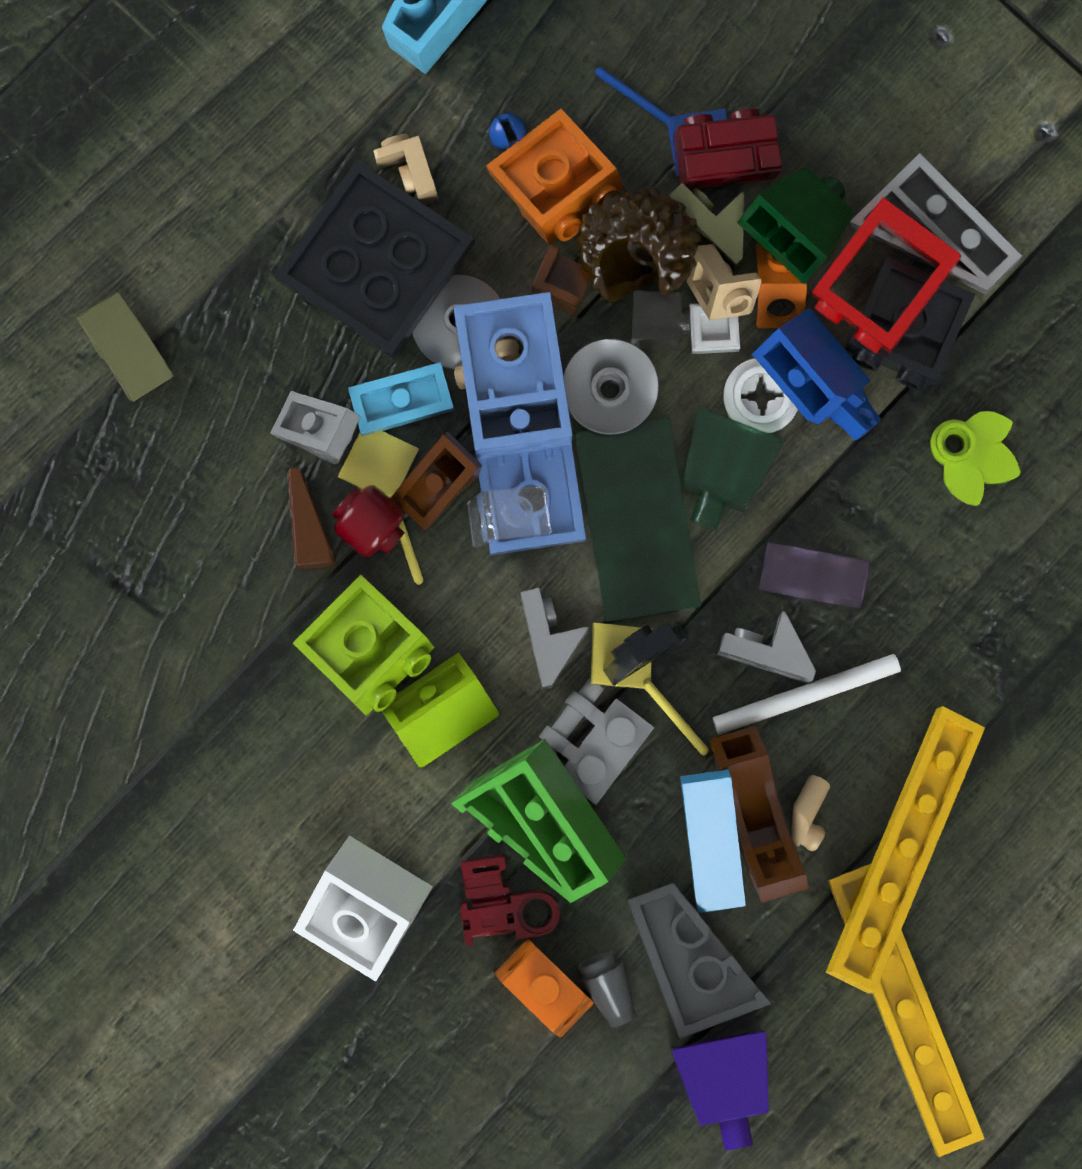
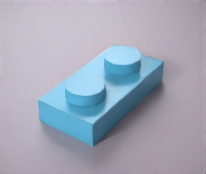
(401, 399)

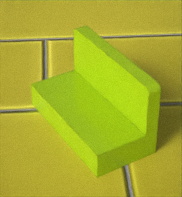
(440, 710)

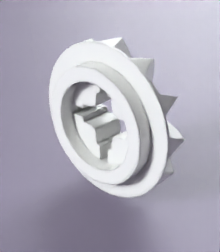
(744, 381)

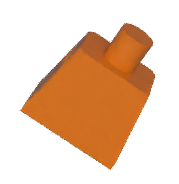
(543, 988)

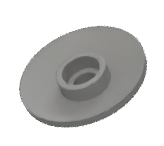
(435, 333)
(613, 363)

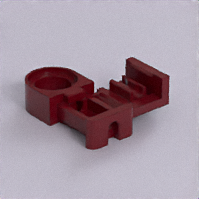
(490, 909)

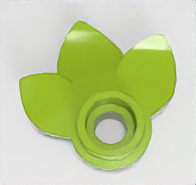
(981, 457)

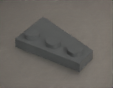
(691, 965)

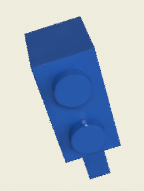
(818, 374)

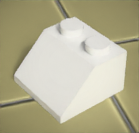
(362, 908)

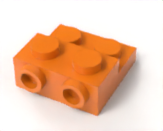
(555, 176)

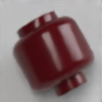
(369, 521)

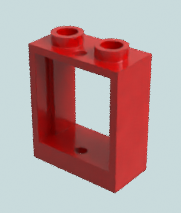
(915, 237)

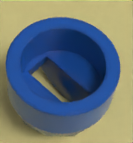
(497, 134)

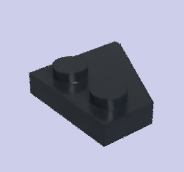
(643, 648)

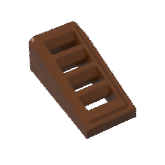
(309, 538)

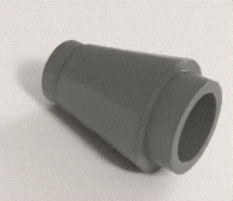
(608, 987)

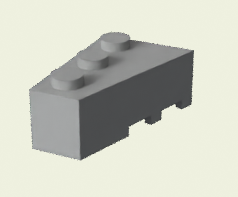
(944, 212)

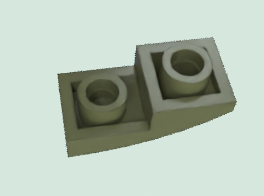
(125, 346)

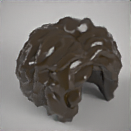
(636, 240)

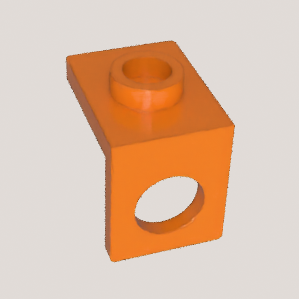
(776, 284)

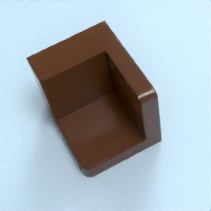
(563, 280)

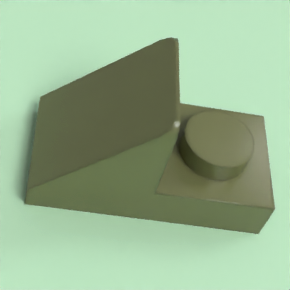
(717, 230)

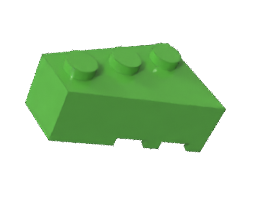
(546, 820)

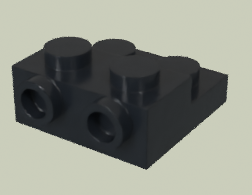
(928, 341)

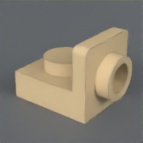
(416, 173)
(718, 290)

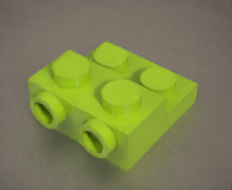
(365, 646)

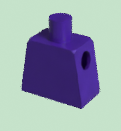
(726, 1083)

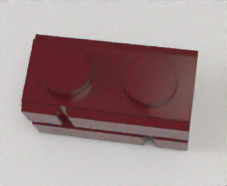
(727, 150)

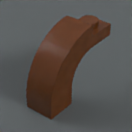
(759, 817)

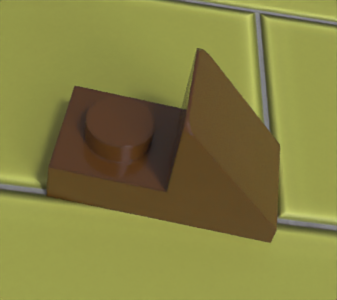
(437, 481)

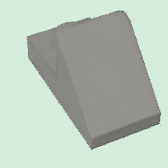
(316, 426)
(553, 650)
(783, 656)

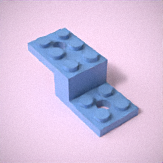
(521, 411)

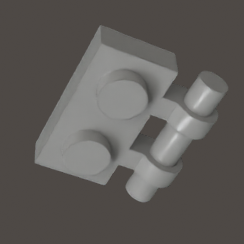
(606, 748)

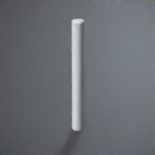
(806, 694)

